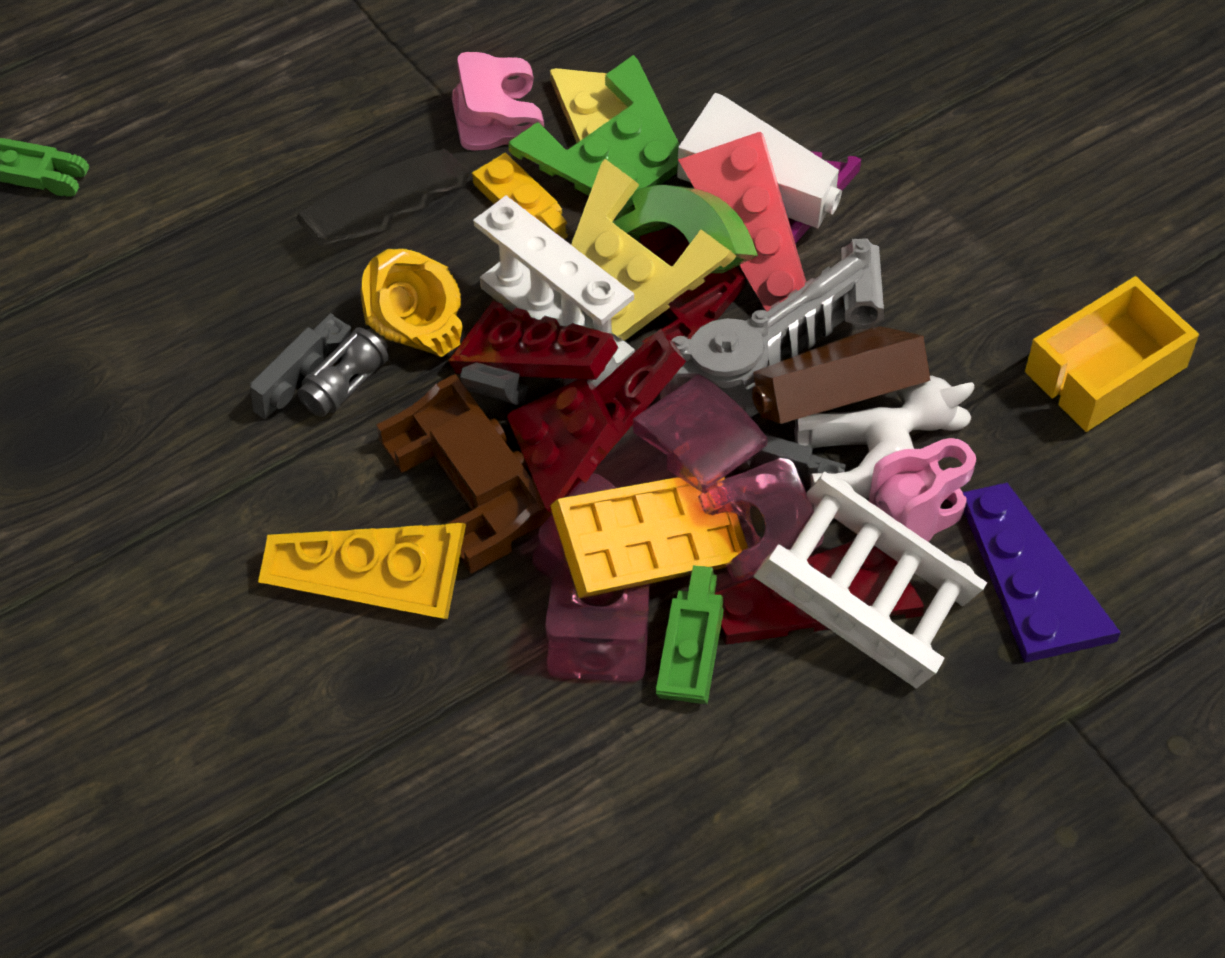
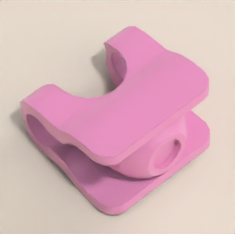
(486, 103)
(913, 486)

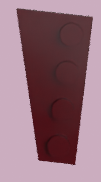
(534, 346)

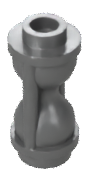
(329, 385)

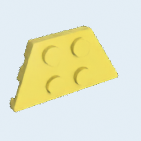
(585, 100)

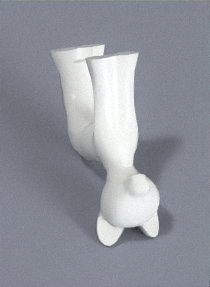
(885, 429)

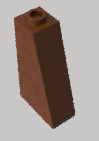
(840, 374)

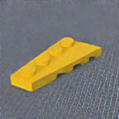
(381, 567)

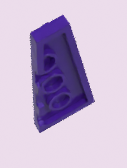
(1035, 584)

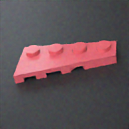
(746, 181)

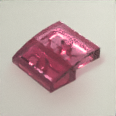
(700, 432)

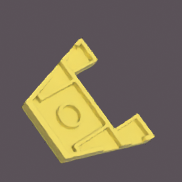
(631, 263)

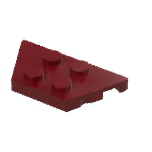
(563, 437)

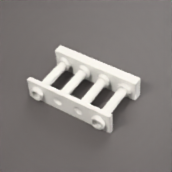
(548, 274)
(846, 615)

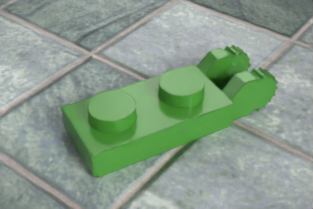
(35, 165)

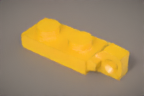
(507, 178)

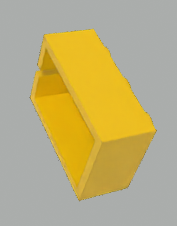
(1111, 353)

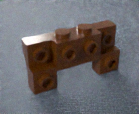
(478, 463)

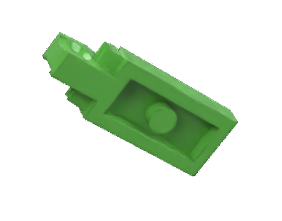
(691, 640)

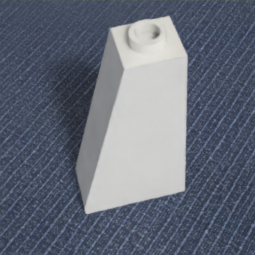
(803, 178)

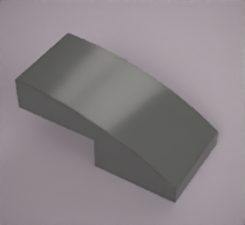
(494, 383)

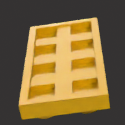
(642, 535)

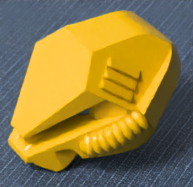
(412, 301)

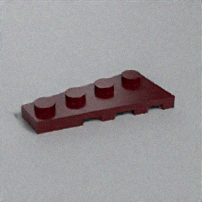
(638, 383)
(760, 613)

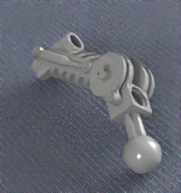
(733, 349)

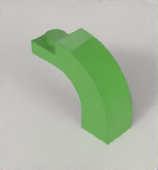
(689, 212)

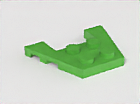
(634, 140)

